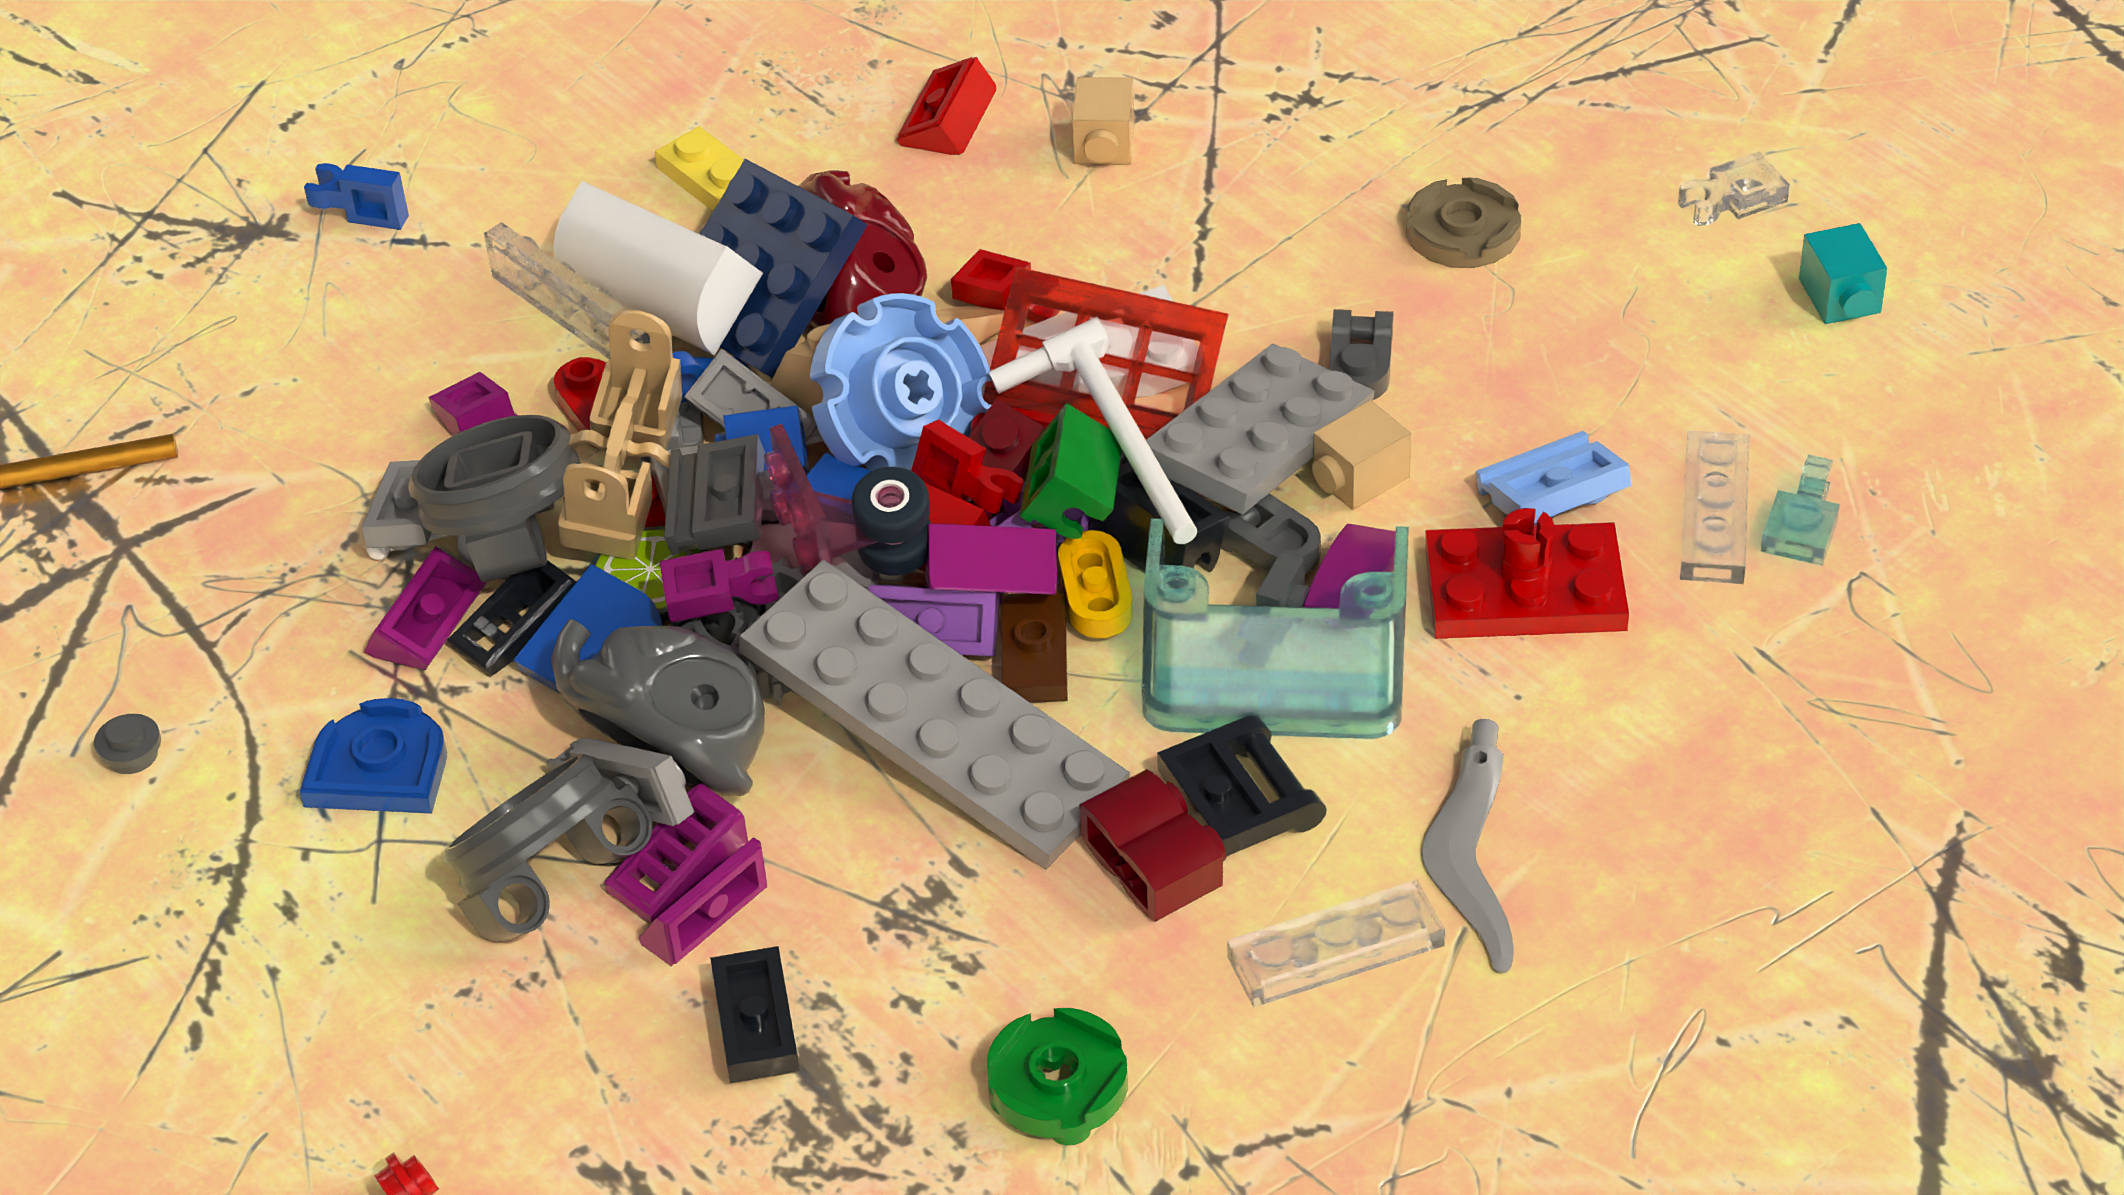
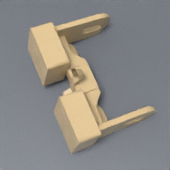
(629, 417)

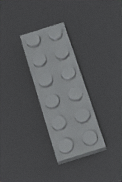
(931, 711)

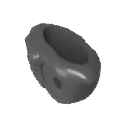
(667, 696)

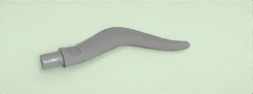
(1453, 840)

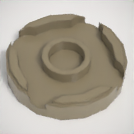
(1463, 223)

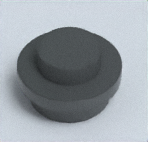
(128, 743)

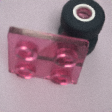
(882, 520)

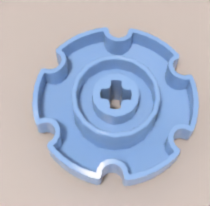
(891, 377)

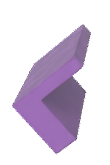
(956, 617)

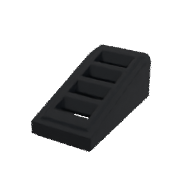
(538, 590)

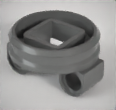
(492, 486)
(495, 849)

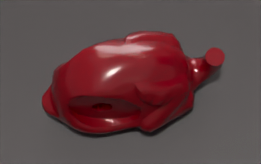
(884, 256)

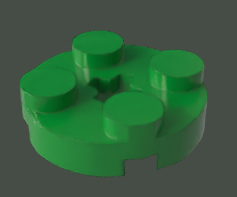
(1066, 1107)

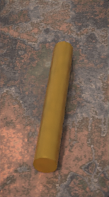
(88, 461)

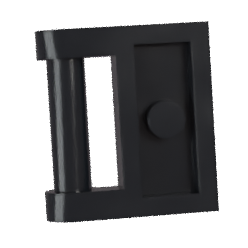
(1224, 793)

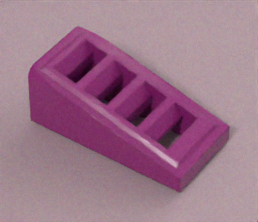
(714, 829)

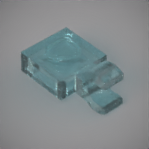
(1803, 522)

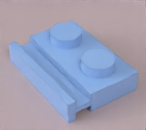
(1555, 477)

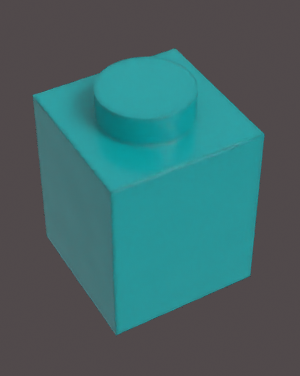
(1842, 273)

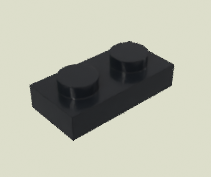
(754, 1014)

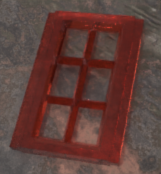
(1114, 306)

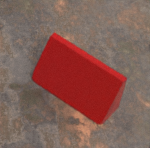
(949, 108)

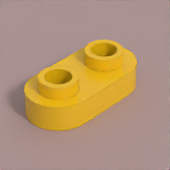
(1095, 584)

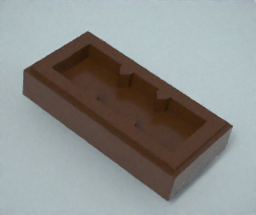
(1035, 646)

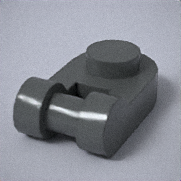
(1363, 362)
(1271, 529)

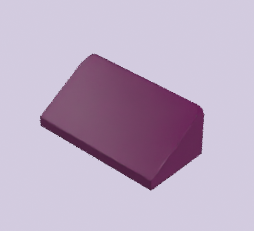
(991, 559)
(426, 612)
(707, 905)

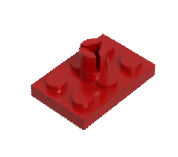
(1526, 578)

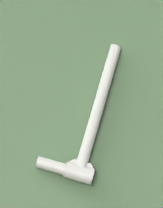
(1081, 350)

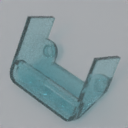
(1288, 665)

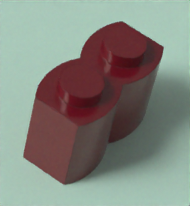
(1153, 844)

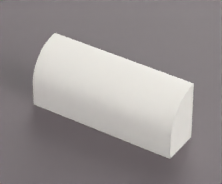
(655, 265)

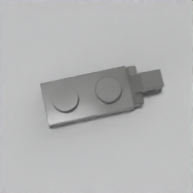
(651, 775)

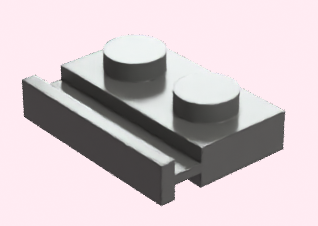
(715, 494)

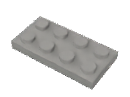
(1254, 427)

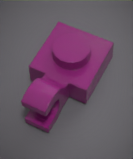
(706, 583)

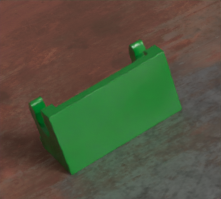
(1071, 467)

